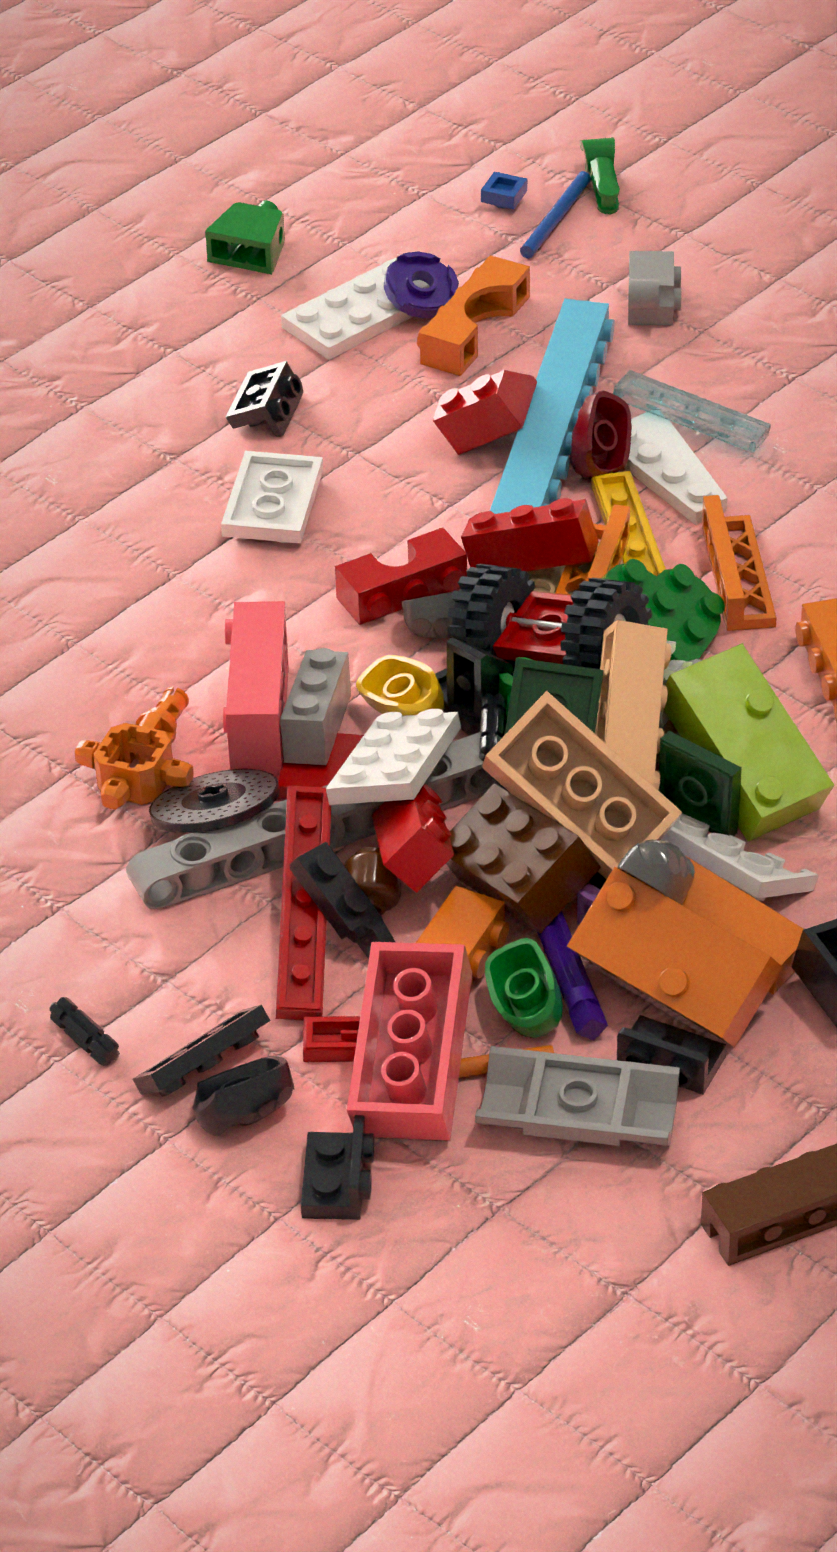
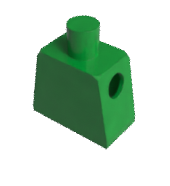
(247, 237)

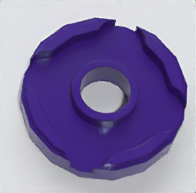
(411, 298)

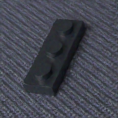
(202, 1052)

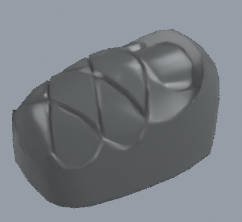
(429, 615)
(661, 867)

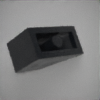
(471, 676)

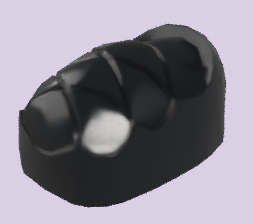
(242, 1094)

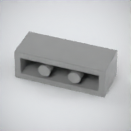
(315, 707)

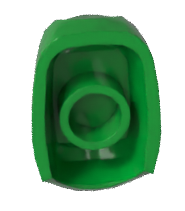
(524, 988)

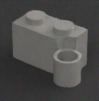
(653, 288)

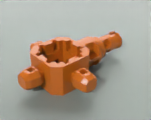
(147, 742)

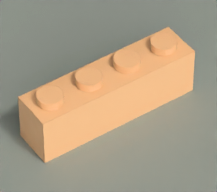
(633, 693)

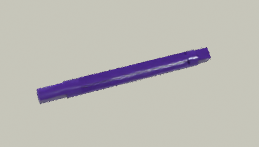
(572, 980)

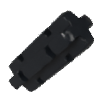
(491, 722)
(84, 1031)

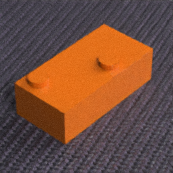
(675, 956)

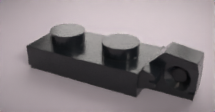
(340, 897)

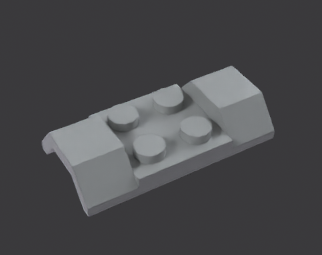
(579, 1097)

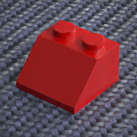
(484, 409)

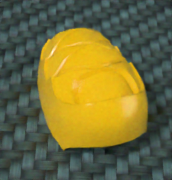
(400, 686)

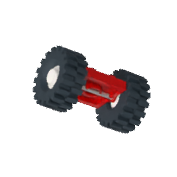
(511, 620)

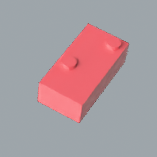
(256, 685)
(410, 1040)

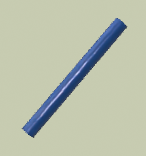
(555, 214)

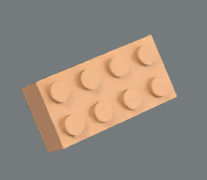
(579, 782)

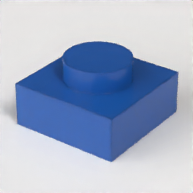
(504, 190)

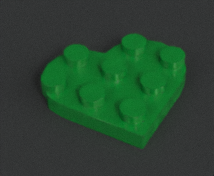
(677, 603)

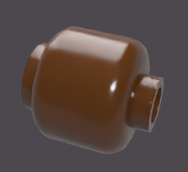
(374, 878)

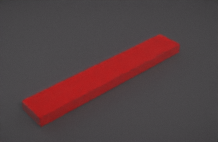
(302, 923)

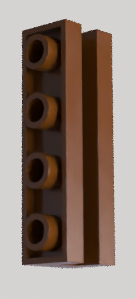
(773, 1205)

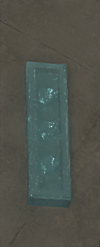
(692, 411)

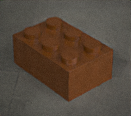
(519, 857)

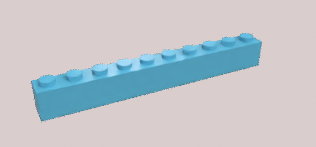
(563, 383)

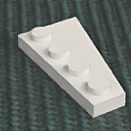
(670, 467)
(725, 856)

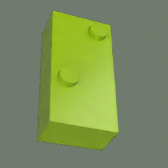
(738, 716)

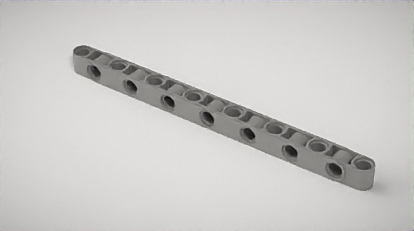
(241, 851)

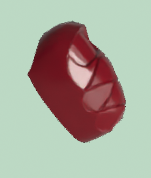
(601, 435)

